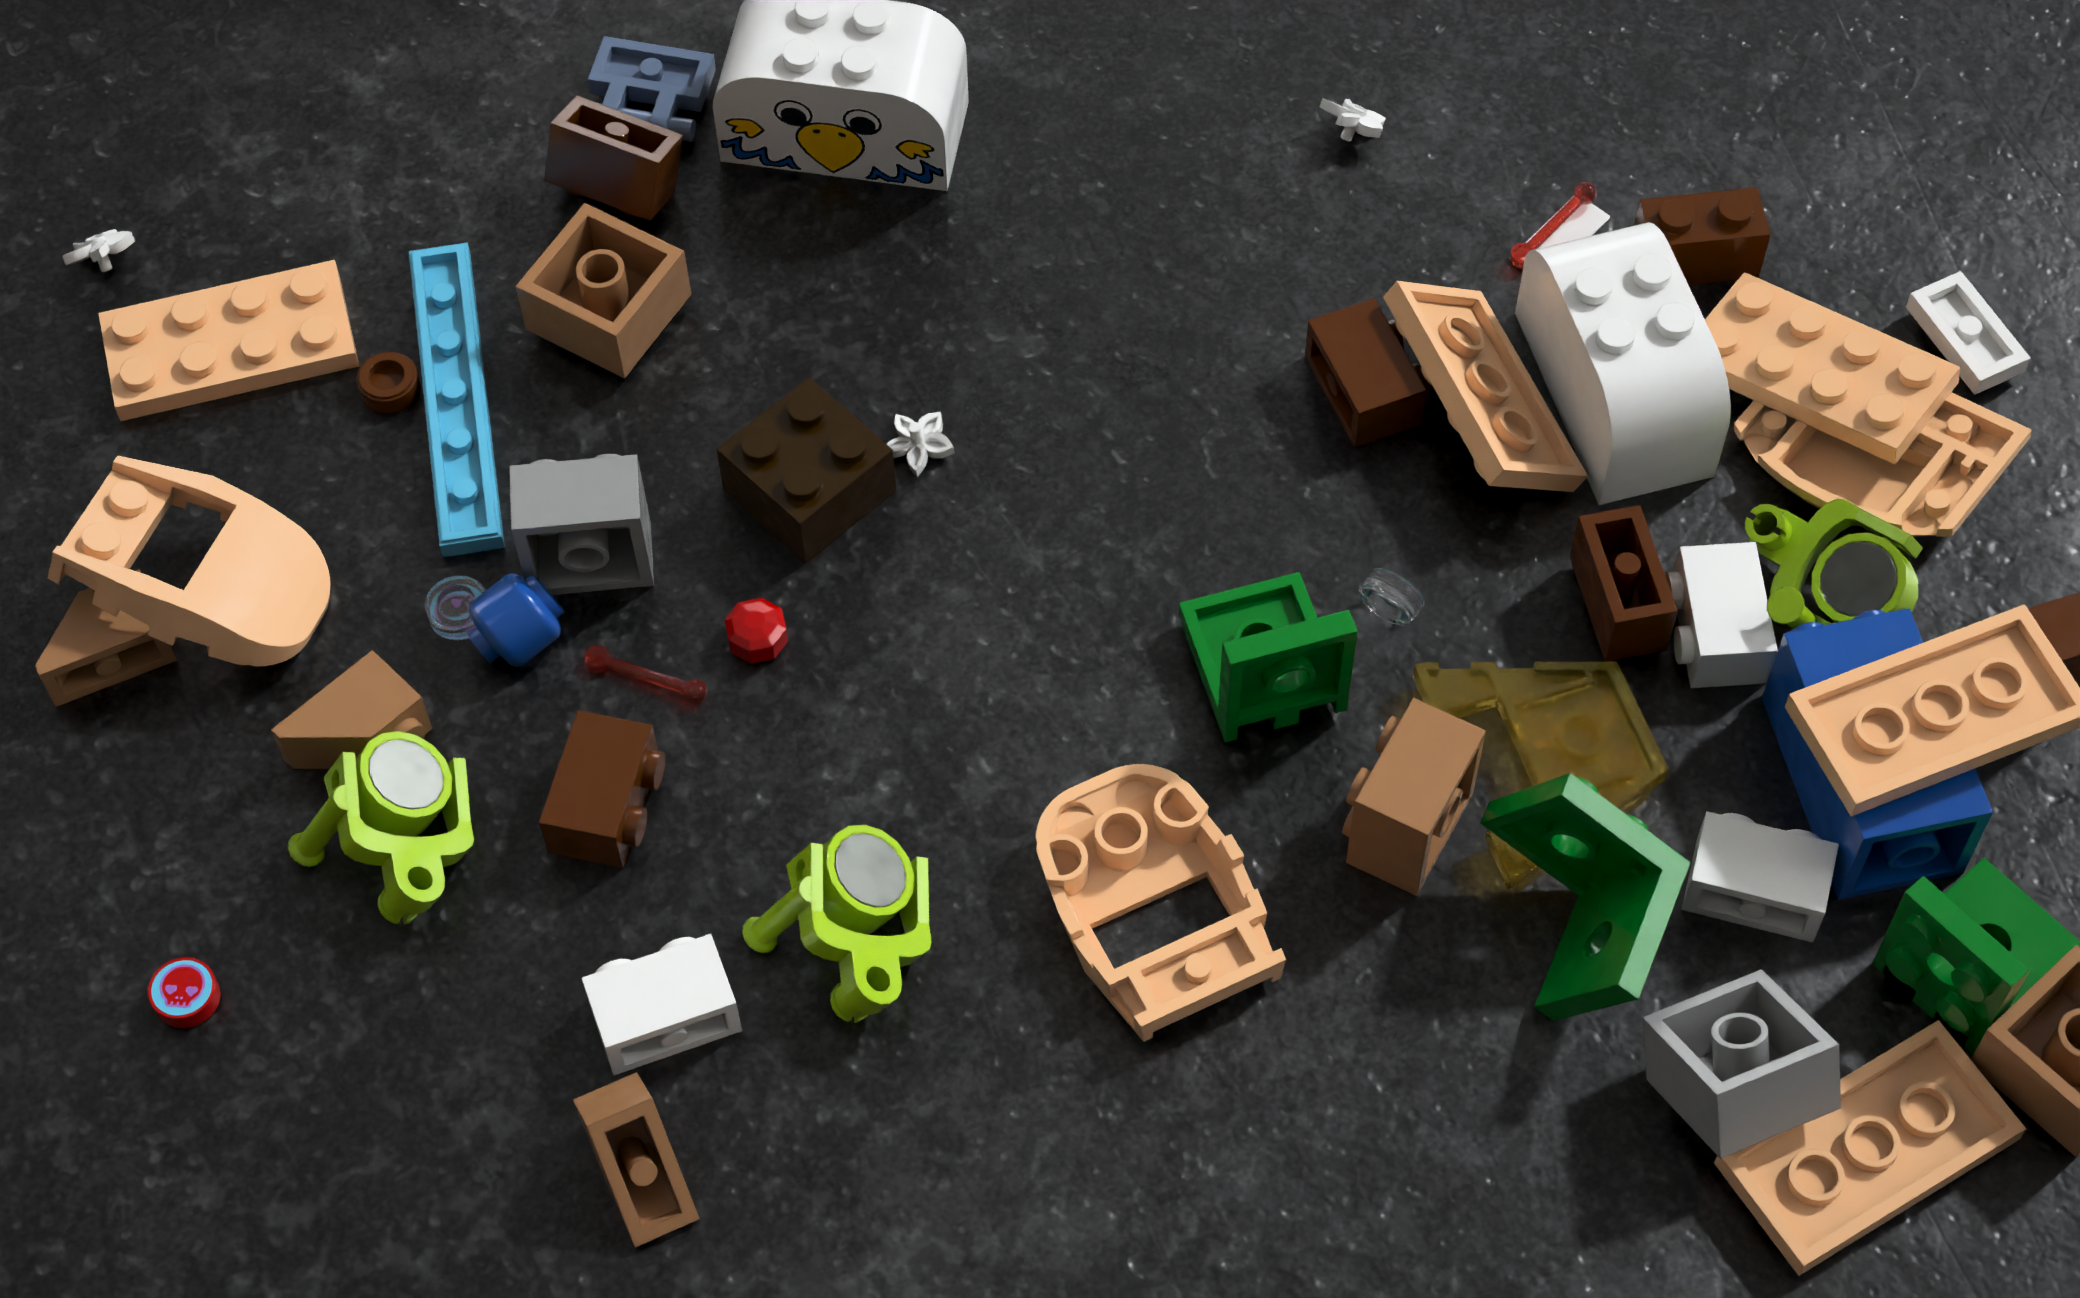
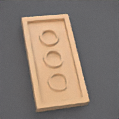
(227, 340)
(1827, 368)
(1484, 387)
(1937, 709)
(1900, 1136)

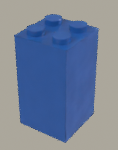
(1901, 840)

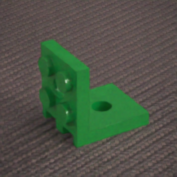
(1268, 653)
(1622, 884)
(1971, 948)

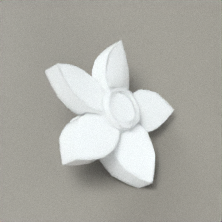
(1354, 119)
(99, 247)
(920, 440)

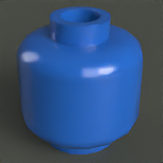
(514, 619)

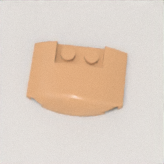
(1922, 494)

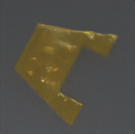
(1561, 723)

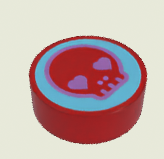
(184, 992)

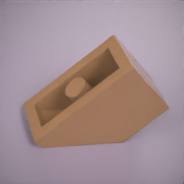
(97, 651)
(349, 714)
(636, 1158)

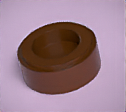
(388, 382)

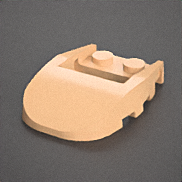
(248, 599)
(1131, 843)

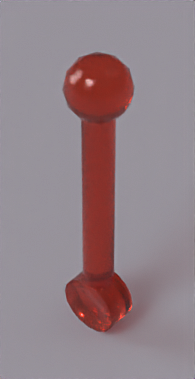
(1583, 194)
(599, 660)

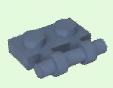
(654, 76)

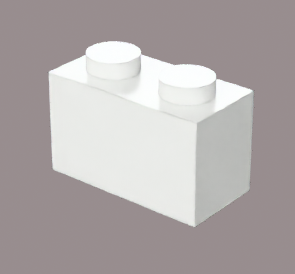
(1722, 615)
(1760, 876)
(662, 1003)

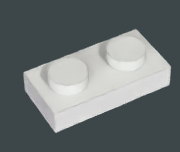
(1968, 332)

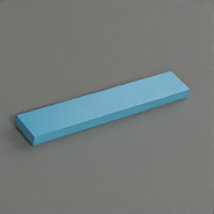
(455, 401)

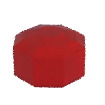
(756, 630)

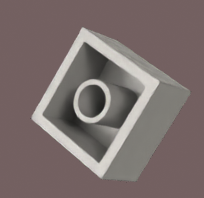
(582, 523)
(1742, 1063)

